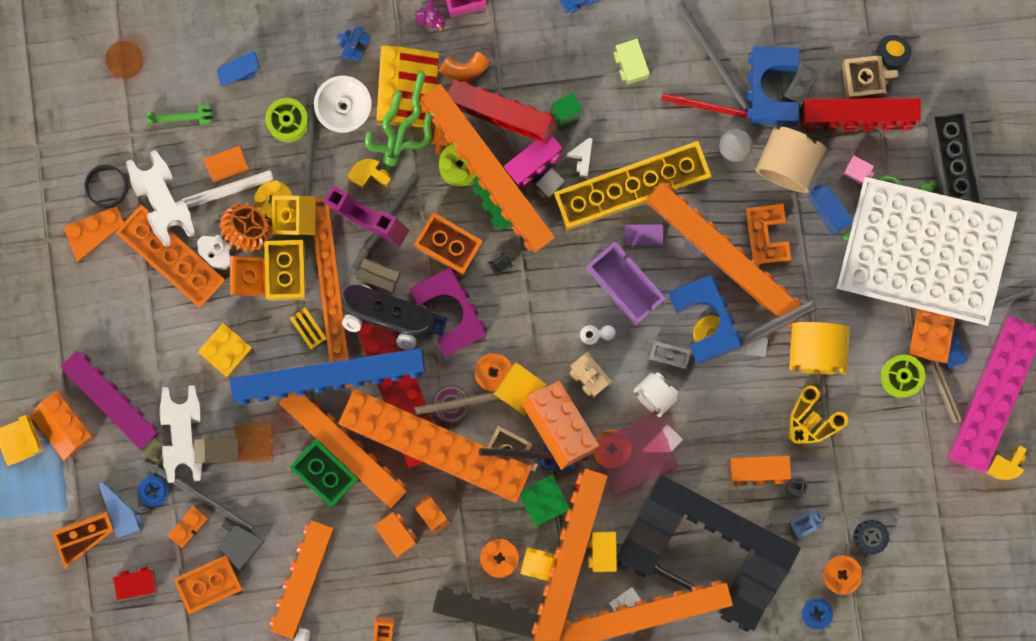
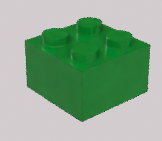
(544, 501)

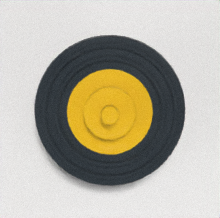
(894, 51)

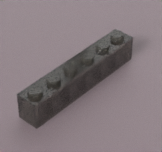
(484, 612)

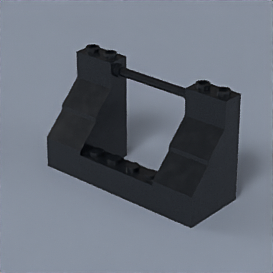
(761, 572)

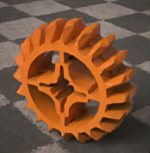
(245, 227)

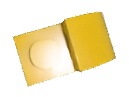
(365, 170)
(1007, 469)

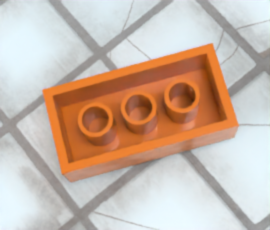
(560, 424)

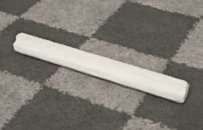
(228, 189)

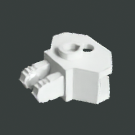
(218, 247)

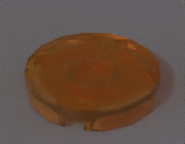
(124, 59)

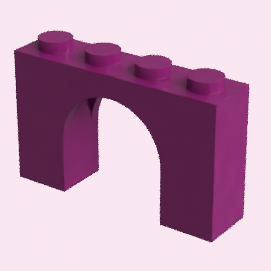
(377, 223)
(447, 285)

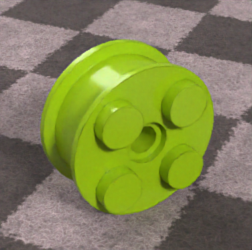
(290, 130)
(450, 171)
(891, 376)

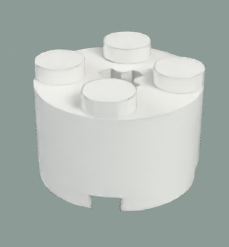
(656, 393)

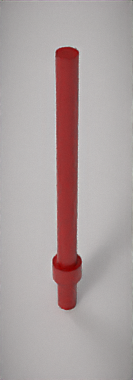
(680, 100)

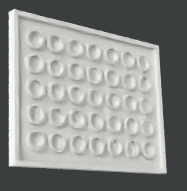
(926, 251)

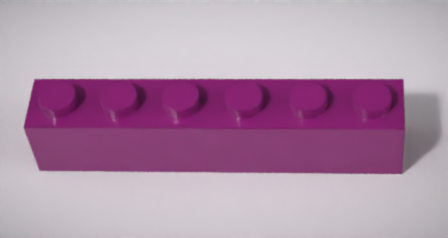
(109, 400)

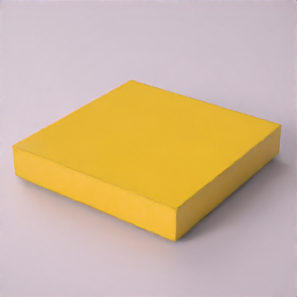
(518, 386)

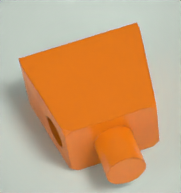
(431, 514)

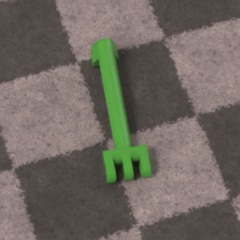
(201, 114)

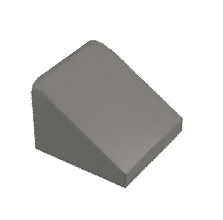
(757, 348)

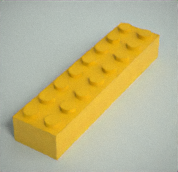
(630, 185)

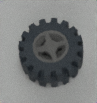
(878, 533)

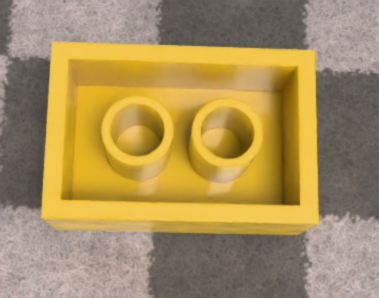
(285, 270)

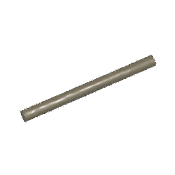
(455, 403)

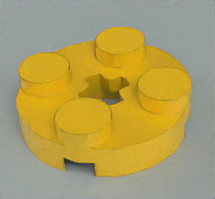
(265, 191)

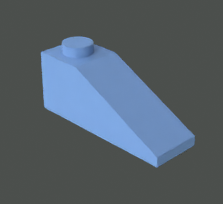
(121, 514)

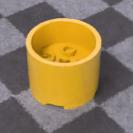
(819, 348)

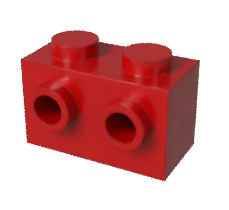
(135, 584)

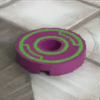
(451, 392)

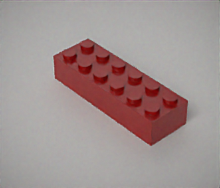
(860, 113)

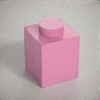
(858, 170)

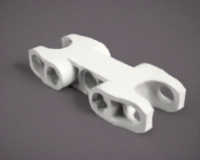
(165, 212)
(180, 420)

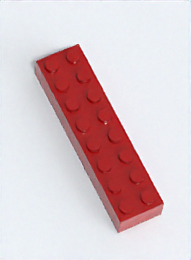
(403, 393)

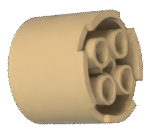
(790, 159)

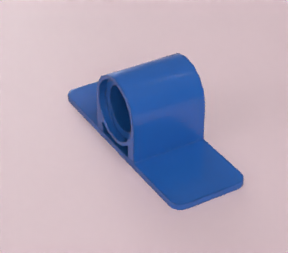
(239, 69)

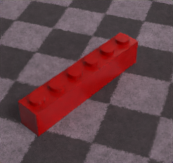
(502, 112)

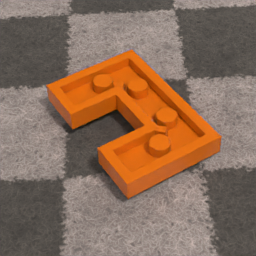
(757, 222)

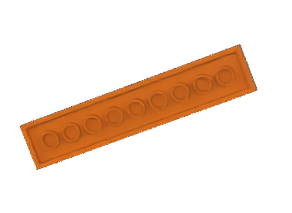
(433, 445)

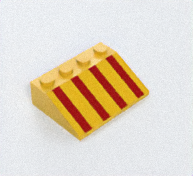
(399, 72)

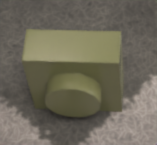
(154, 451)

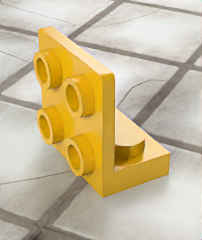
(19, 441)

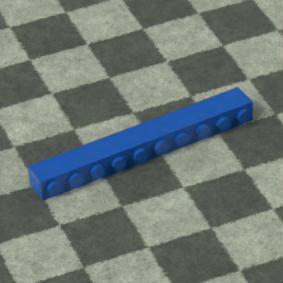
(328, 375)

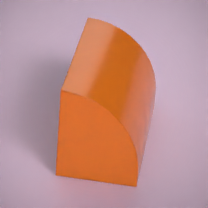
(226, 164)

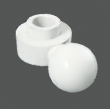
(606, 333)

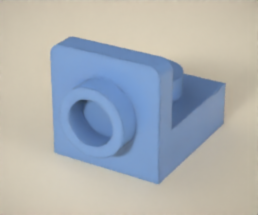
(806, 523)

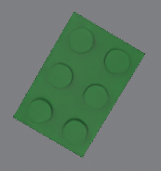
(324, 473)

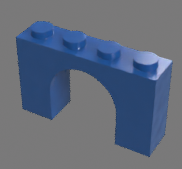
(762, 109)
(706, 293)

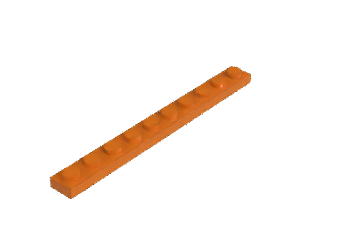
(329, 284)

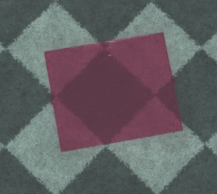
(635, 454)

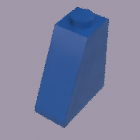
(829, 209)

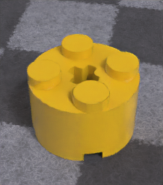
(537, 564)

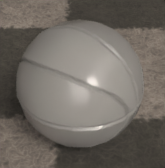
(735, 145)

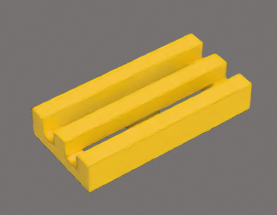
(299, 315)

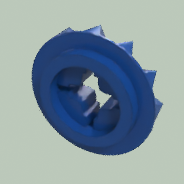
(150, 499)
(825, 618)

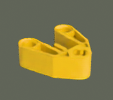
(800, 408)

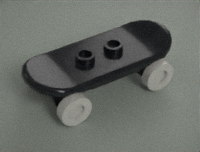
(387, 312)

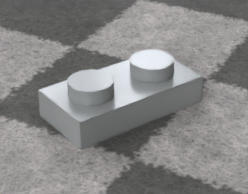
(670, 355)

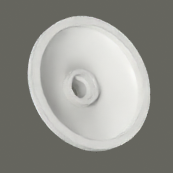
(341, 91)

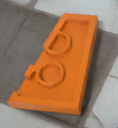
(92, 231)

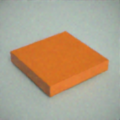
(247, 276)

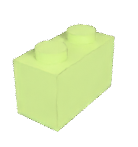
(631, 62)

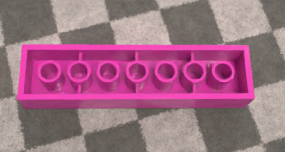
(994, 395)

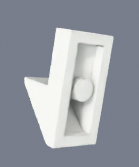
(582, 152)

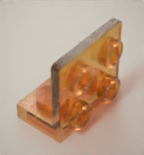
(255, 441)

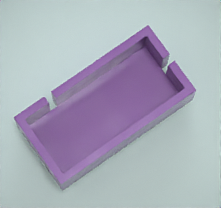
(625, 283)

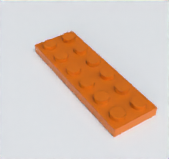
(174, 262)

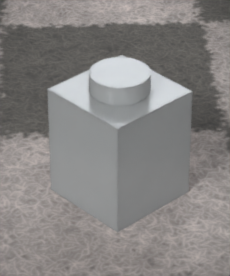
(549, 184)

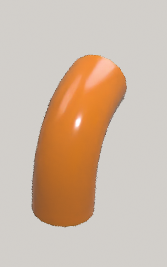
(465, 71)

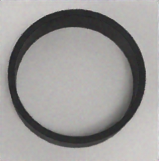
(92, 172)

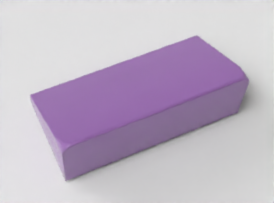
(643, 234)

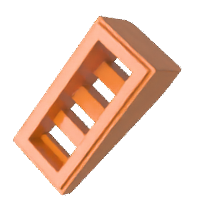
(384, 622)

